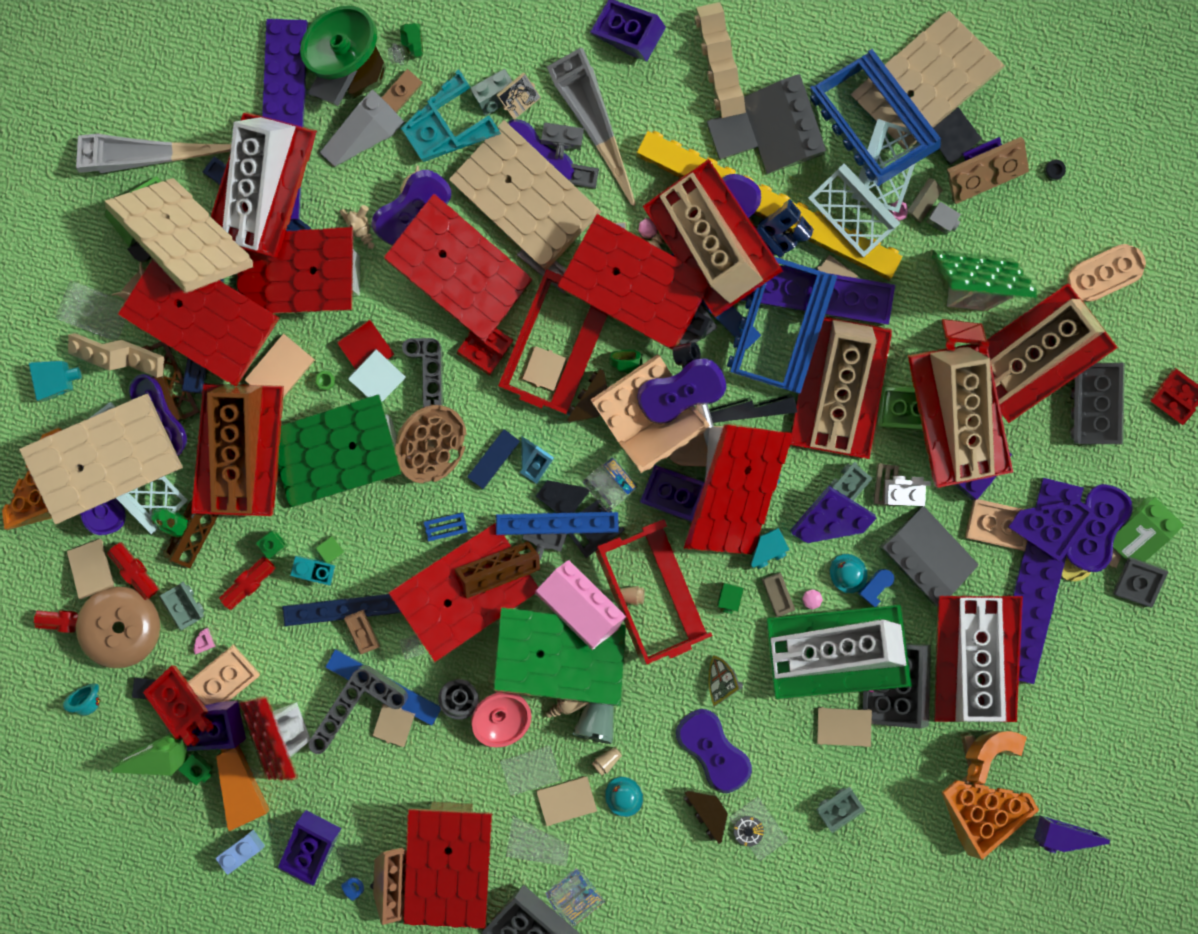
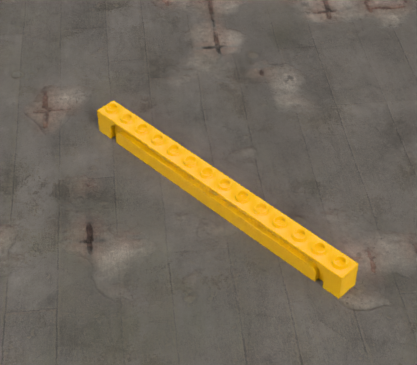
(679, 162)

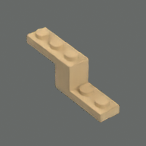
(115, 355)

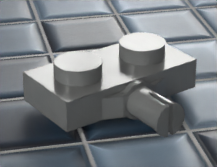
(562, 137)
(546, 541)

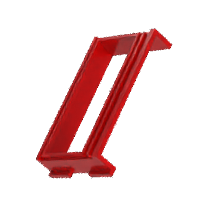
(577, 361)
(675, 585)

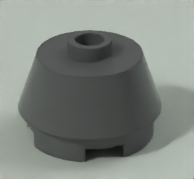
(458, 699)

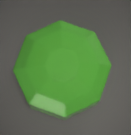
(325, 380)

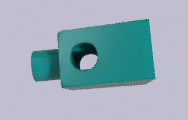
(52, 379)

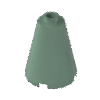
(596, 723)

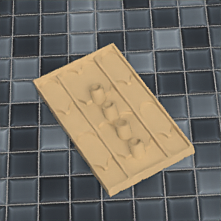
(940, 68)
(525, 195)
(179, 234)
(118, 454)

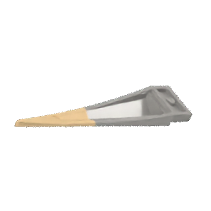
(580, 89)
(116, 153)

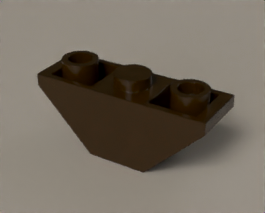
(368, 75)
(585, 409)
(709, 811)

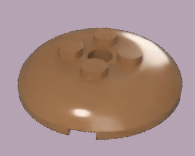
(425, 459)
(111, 648)

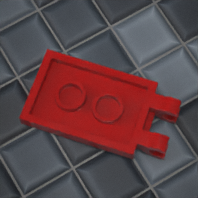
(178, 706)

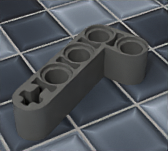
(428, 358)

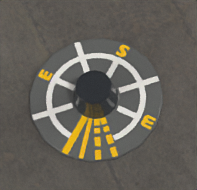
(748, 831)

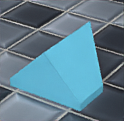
(534, 460)

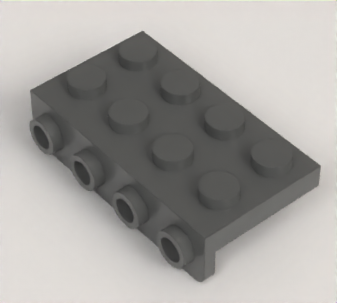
(1099, 405)

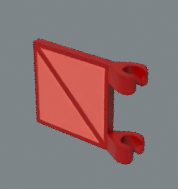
(964, 332)

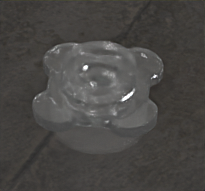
(396, 54)

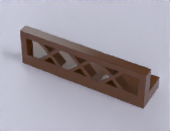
(173, 405)
(177, 546)
(500, 572)

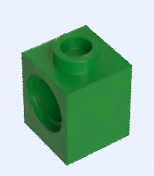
(272, 544)
(730, 598)
(187, 769)

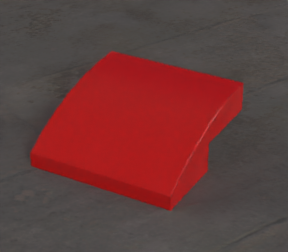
(362, 342)
(485, 355)
(1177, 396)

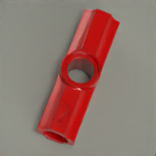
(133, 571)
(247, 583)
(61, 621)

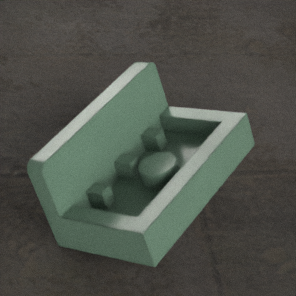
(487, 91)
(852, 481)
(182, 606)
(840, 809)

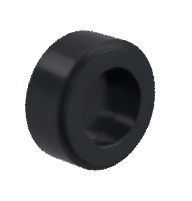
(1055, 170)

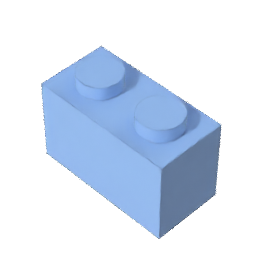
(240, 852)

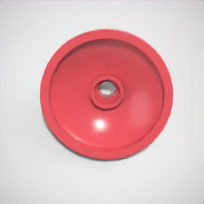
(504, 727)

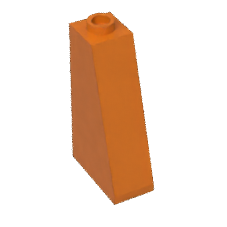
(240, 791)

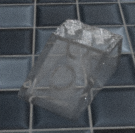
(91, 310)

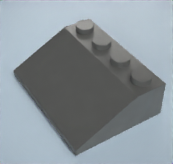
(784, 124)
(929, 556)
(905, 705)
(527, 915)

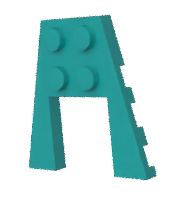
(430, 132)

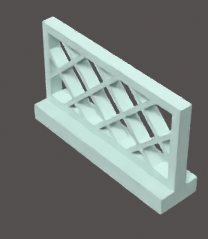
(875, 148)
(867, 197)
(138, 510)

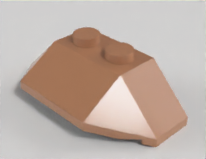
(390, 885)

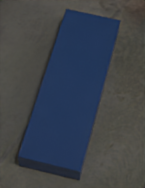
(493, 459)

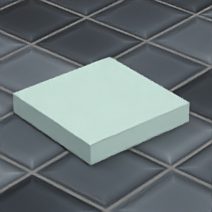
(376, 376)

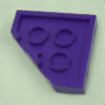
(832, 517)
(1052, 526)

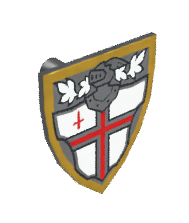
(722, 680)

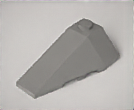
(366, 126)

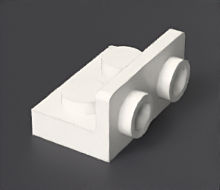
(905, 491)

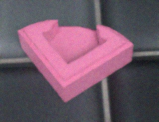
(203, 641)

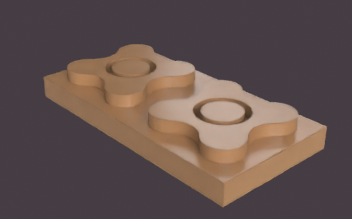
(988, 170)

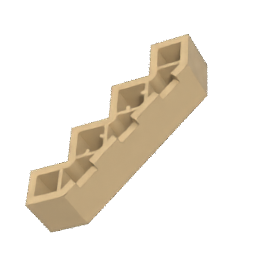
(719, 56)

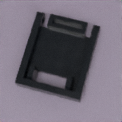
(595, 539)

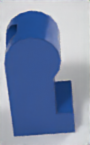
(875, 585)

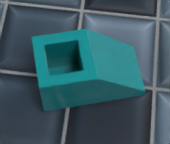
(769, 546)
(312, 570)

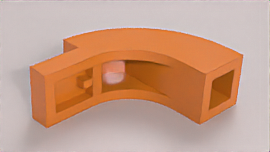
(986, 747)

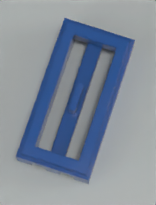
(429, 531)

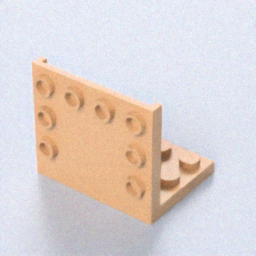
(638, 436)

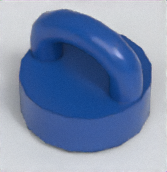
(350, 889)

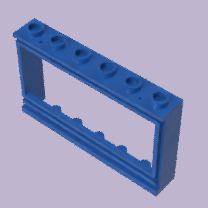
(899, 102)
(806, 337)

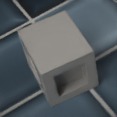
(944, 218)

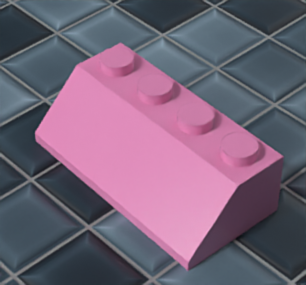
(580, 604)

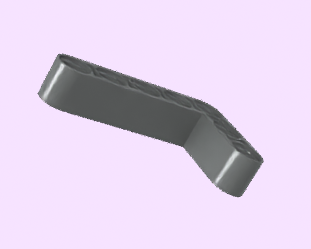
(350, 702)

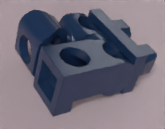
(775, 233)

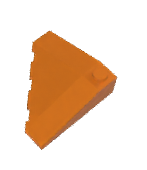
(28, 503)
(986, 815)

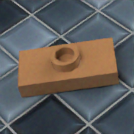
(402, 90)
(361, 632)

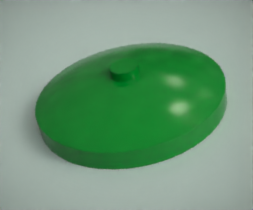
(338, 42)

